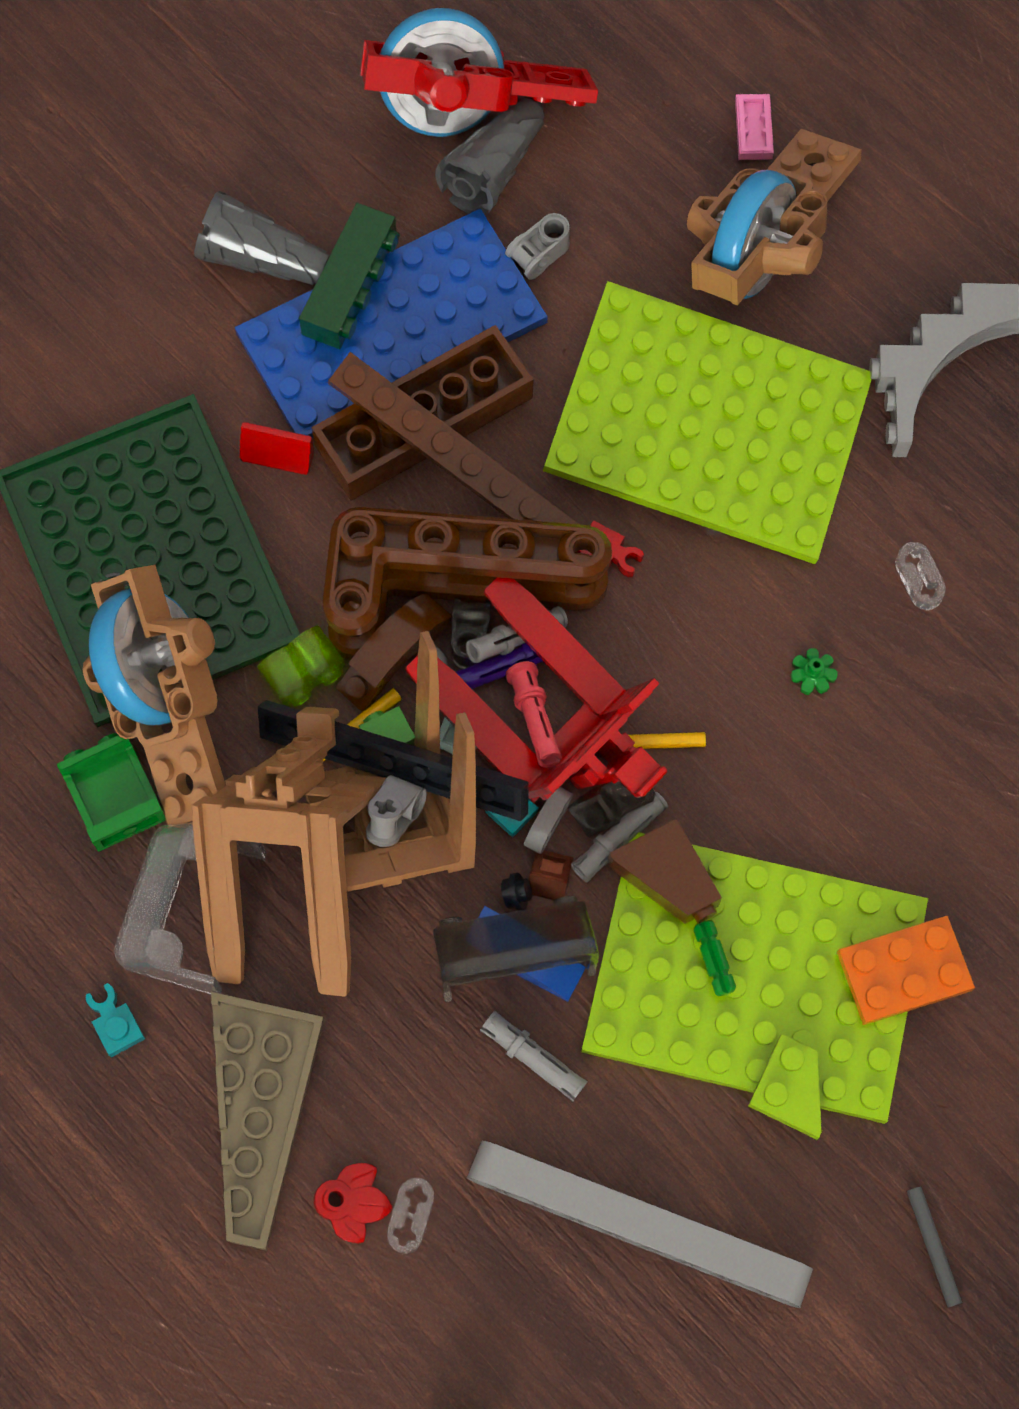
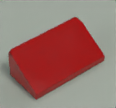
(276, 448)

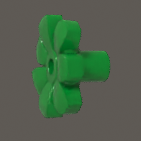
(813, 672)

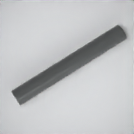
(934, 1247)

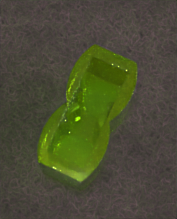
(301, 667)

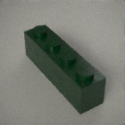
(349, 276)

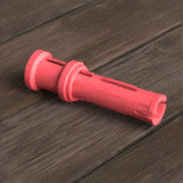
(530, 700)

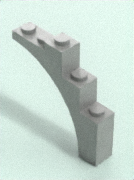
(904, 371)

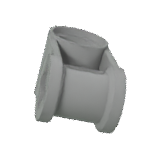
(536, 250)
(393, 810)

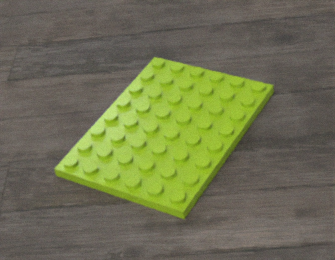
(709, 422)
(782, 948)

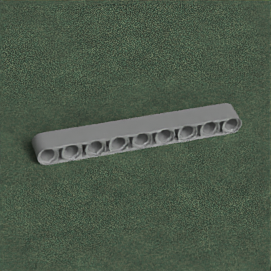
(640, 1224)

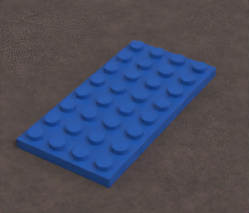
(422, 306)

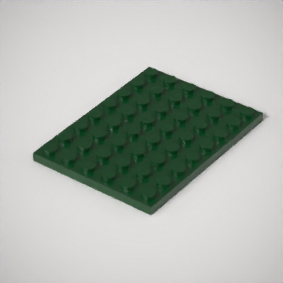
(142, 499)

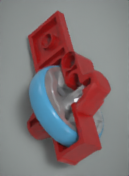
(447, 73)

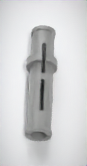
(484, 646)
(618, 836)
(521, 1046)

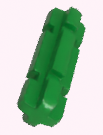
(714, 958)

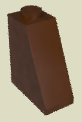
(668, 872)

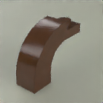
(390, 648)

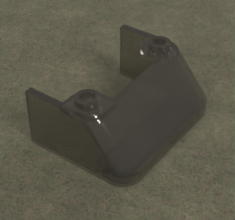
(514, 943)

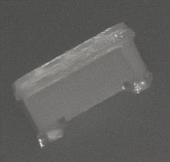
(142, 942)

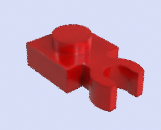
(619, 553)

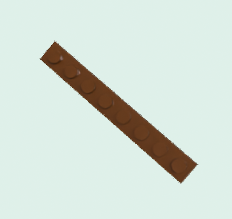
(441, 443)

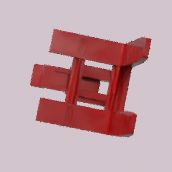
(588, 730)

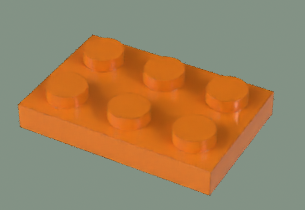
(905, 970)

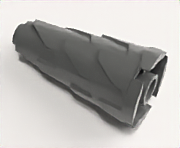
(488, 158)
(254, 243)

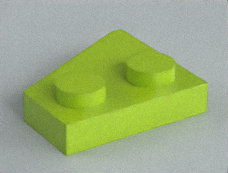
(791, 1087)

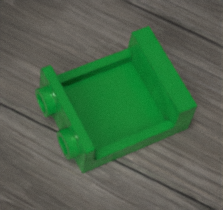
(111, 791)

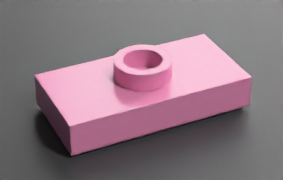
(754, 127)

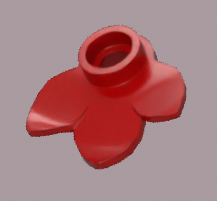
(358, 1203)

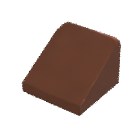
(550, 874)

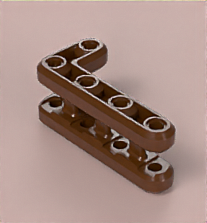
(399, 557)

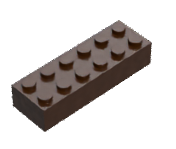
(459, 387)

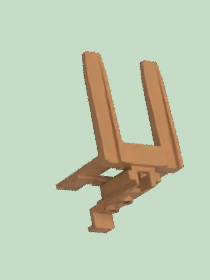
(252, 814)
(446, 827)

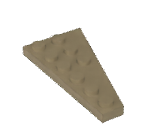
(261, 1090)

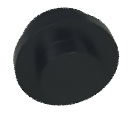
(516, 891)

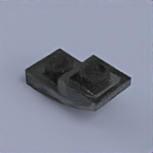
(605, 805)

